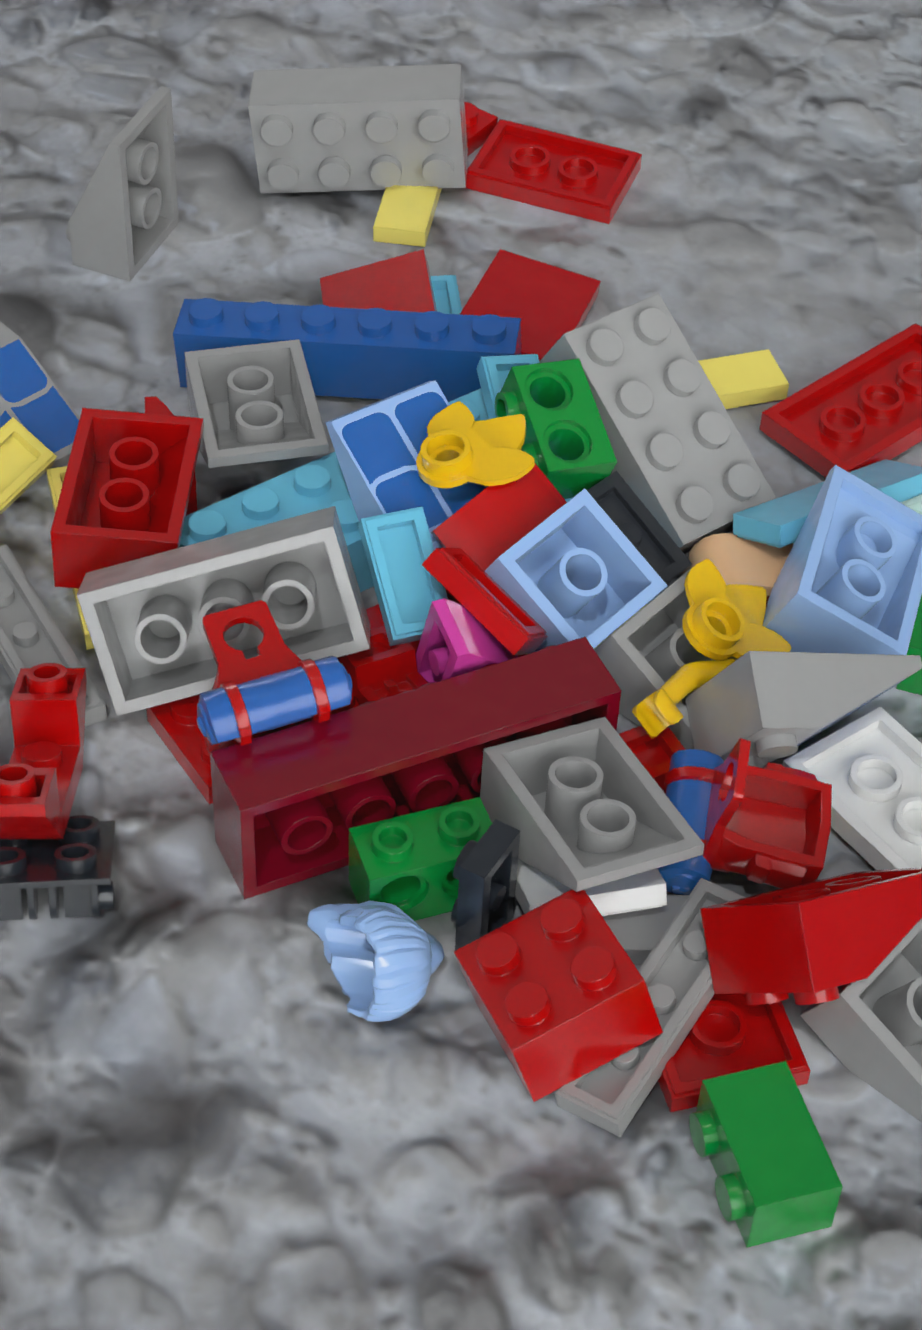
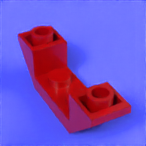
(47, 753)

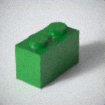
(765, 1154)

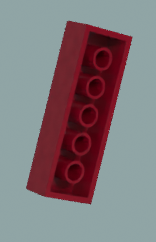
(297, 791)

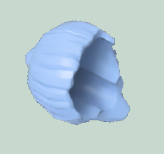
(376, 956)

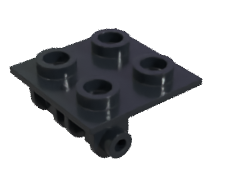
(76, 863)

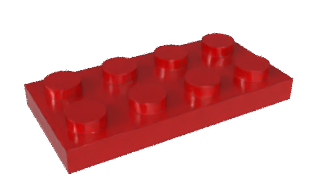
(857, 411)

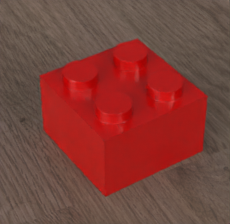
(559, 992)

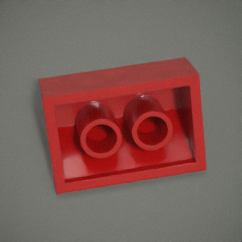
(123, 490)

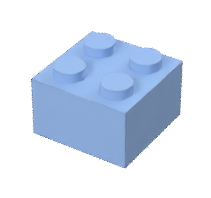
(577, 574)

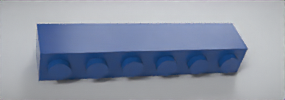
(354, 349)

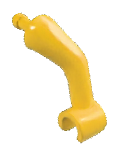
(660, 708)

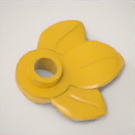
(473, 450)
(726, 617)

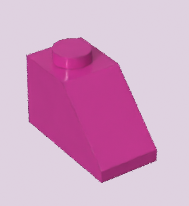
(455, 643)

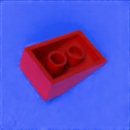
(810, 935)

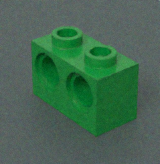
(559, 423)
(414, 857)

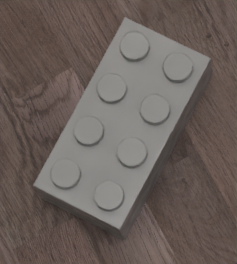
(359, 128)
(665, 421)
(152, 608)

